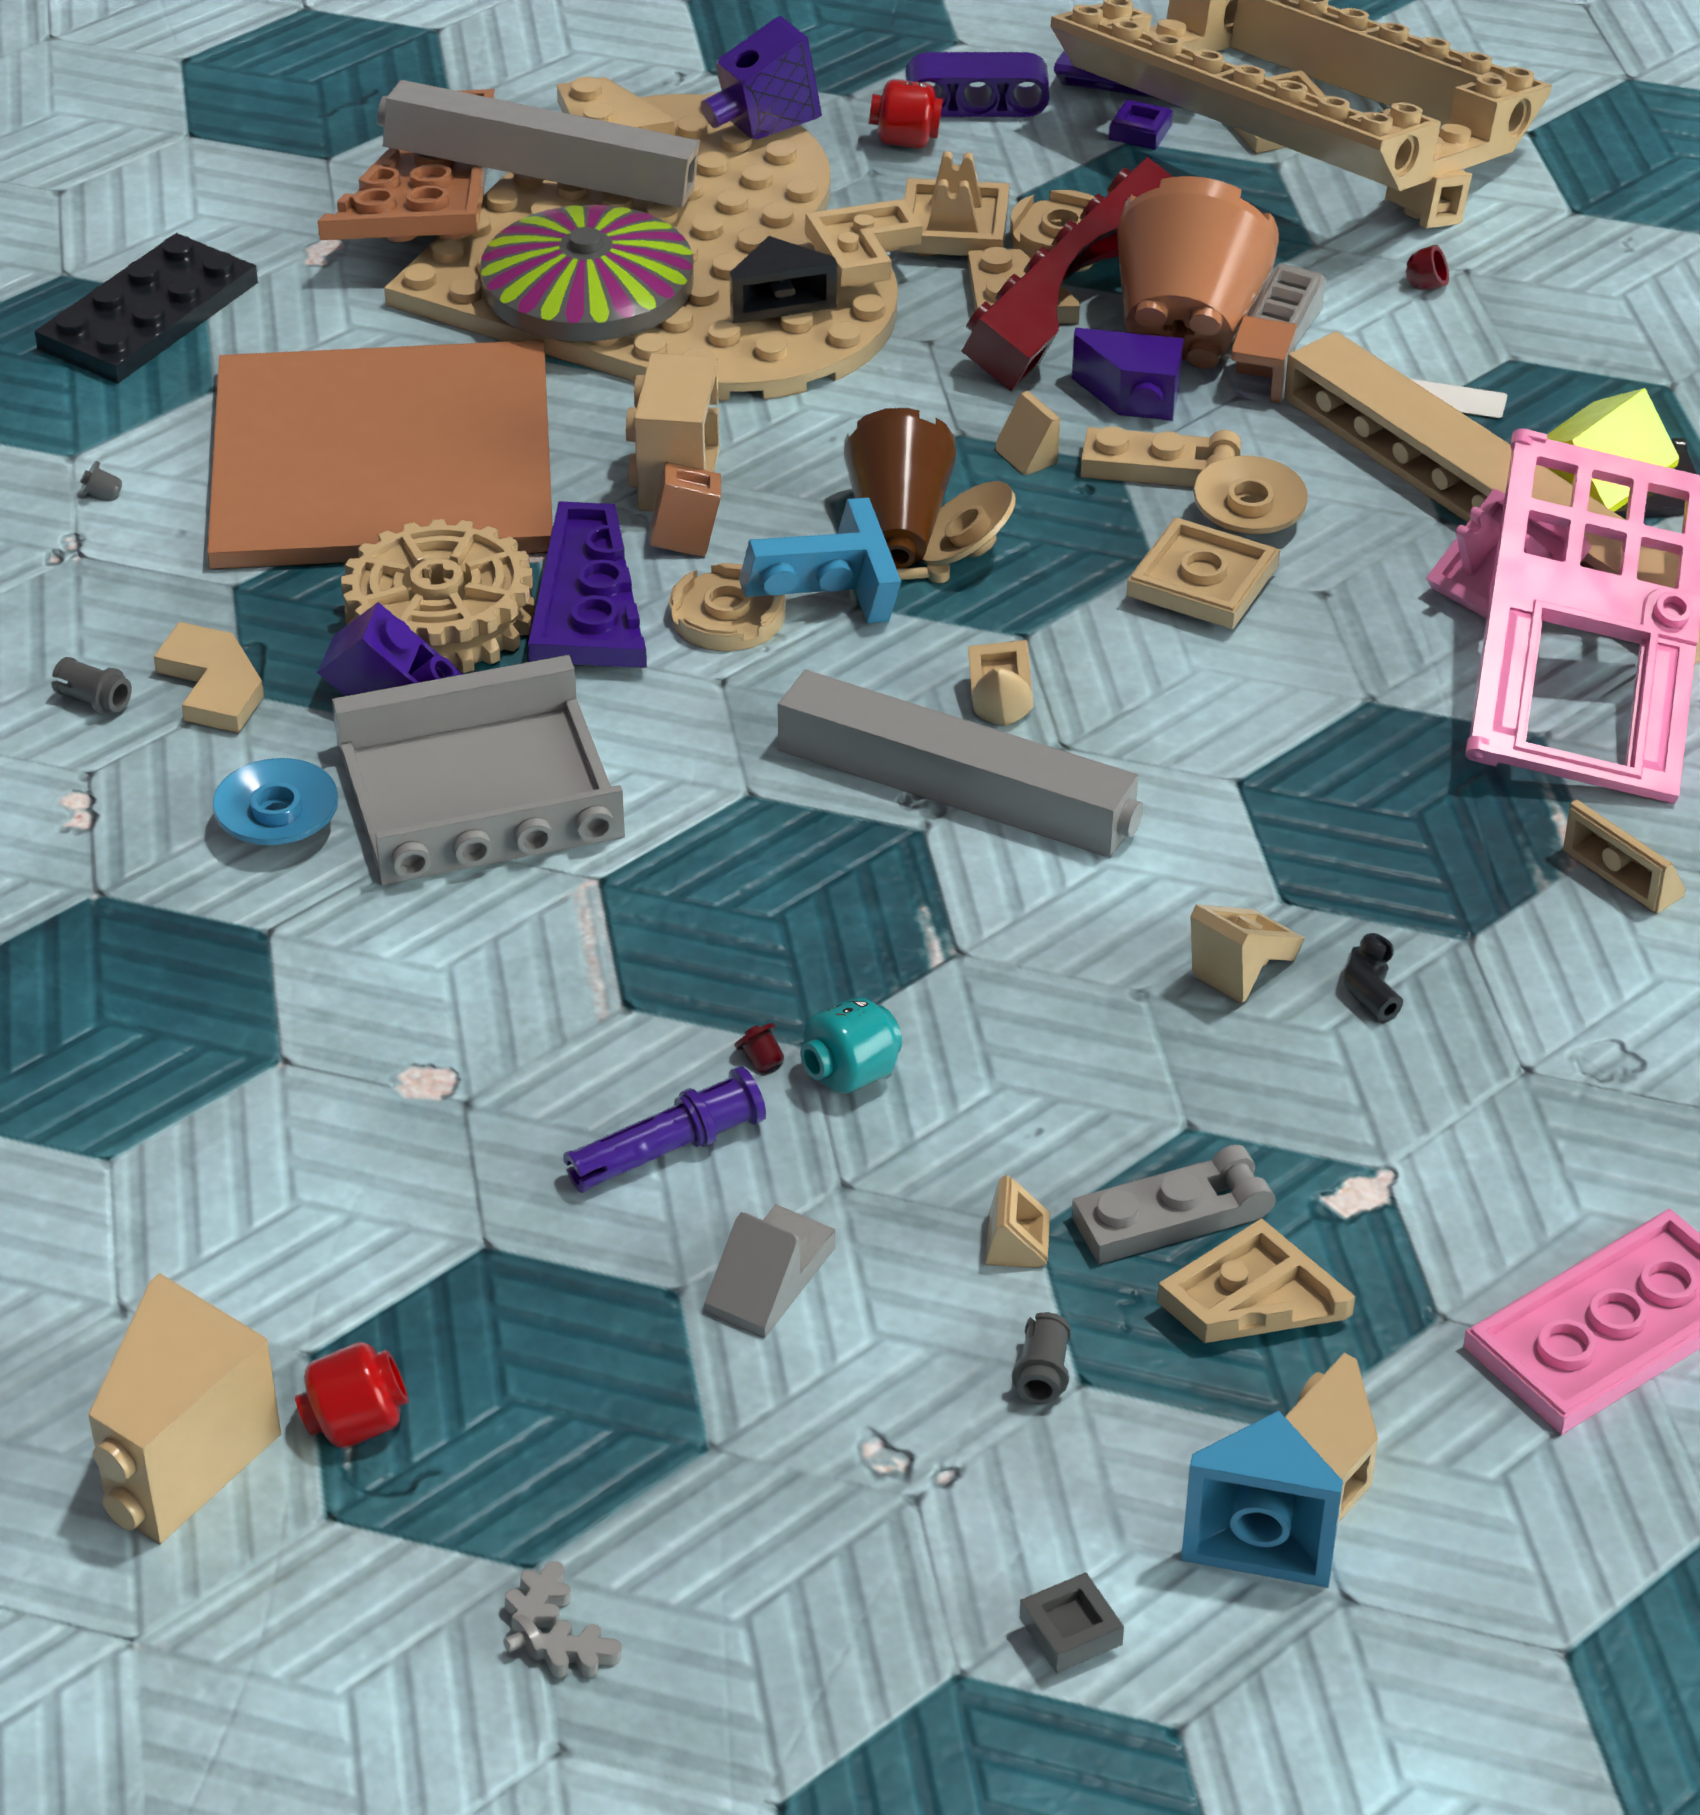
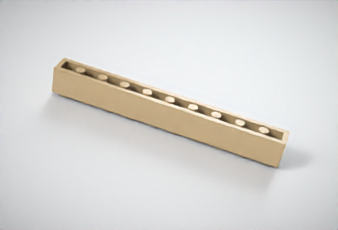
(1433, 442)

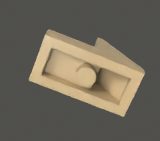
(1233, 946)

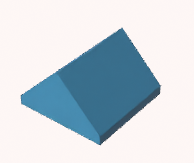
(1263, 1505)

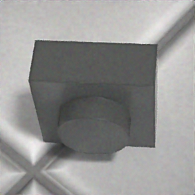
(1071, 1622)

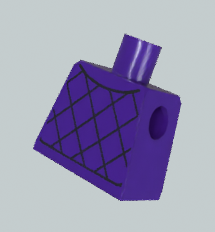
(766, 83)

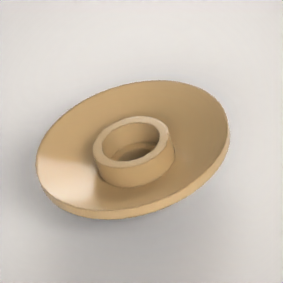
(1250, 494)
(970, 523)

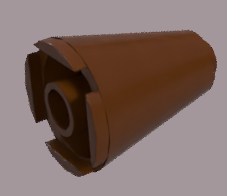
(904, 473)

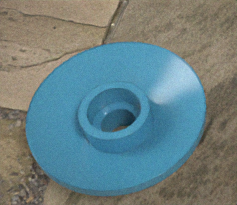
(275, 801)

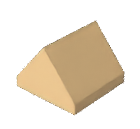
(1016, 1227)

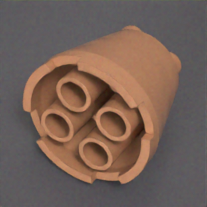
(1193, 263)

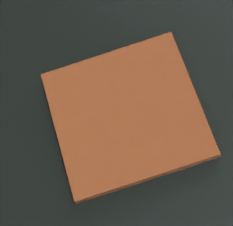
(369, 439)

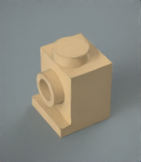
(1436, 201)

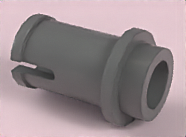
(104, 689)
(1041, 1370)

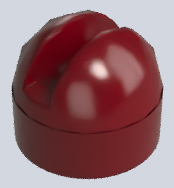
(1428, 269)

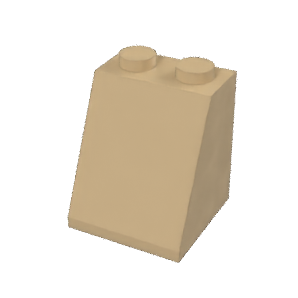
(179, 1410)

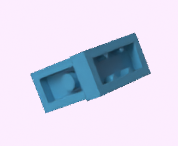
(830, 562)

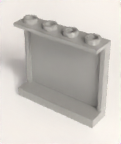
(475, 770)

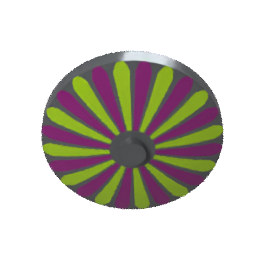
(587, 272)

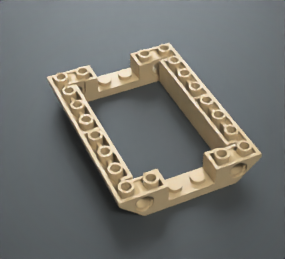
(1421, 79)

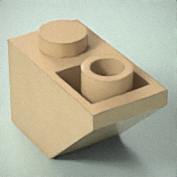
(1339, 1426)

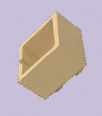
(672, 420)

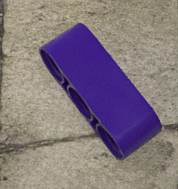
(1000, 73)

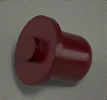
(761, 1047)

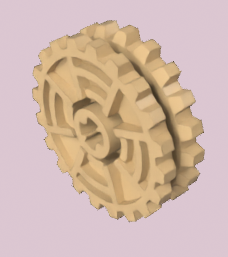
(449, 585)

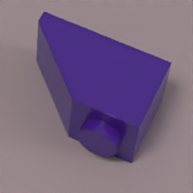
(1129, 371)

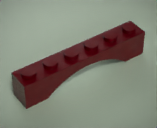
(1022, 324)

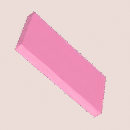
(1599, 1324)

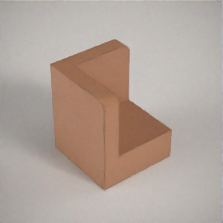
(1263, 351)
(685, 509)

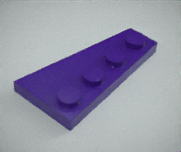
(587, 592)

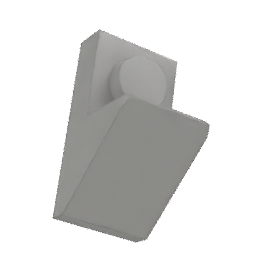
(766, 1267)

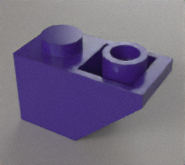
(380, 654)

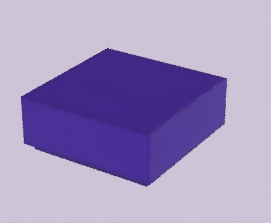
(1140, 124)

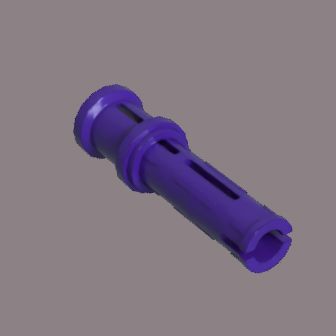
(692, 1119)

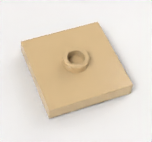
(1203, 572)

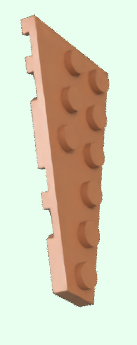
(410, 198)

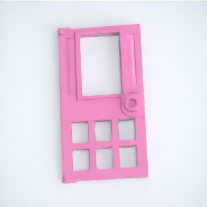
(1617, 606)

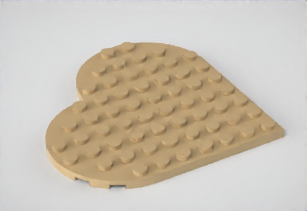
(738, 200)

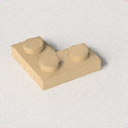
(861, 236)

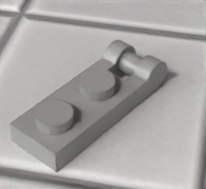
(1172, 1206)

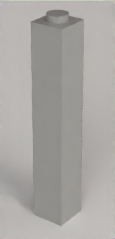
(539, 143)
(959, 763)

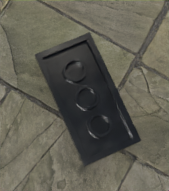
(146, 307)

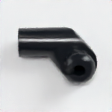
(1366, 976)

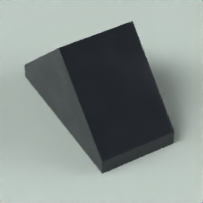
(782, 281)

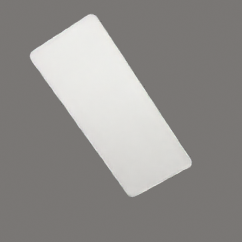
(1468, 399)

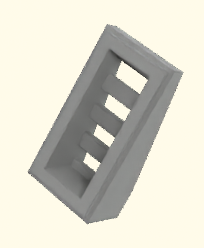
(1290, 297)

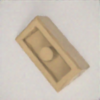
(1621, 859)

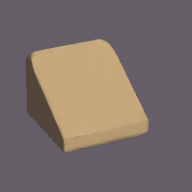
(1029, 436)

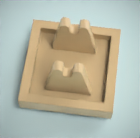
(957, 210)

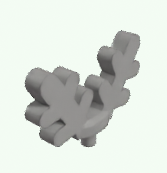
(541, 1610)

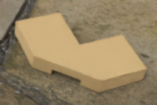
(225, 678)

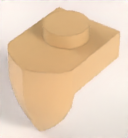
(1001, 681)

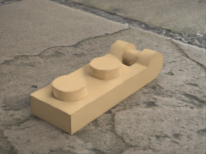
(1153, 457)

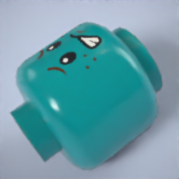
(851, 1045)

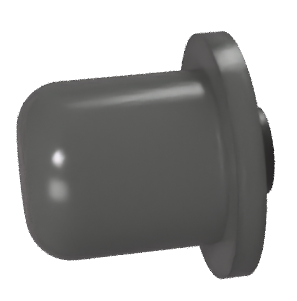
(100, 484)

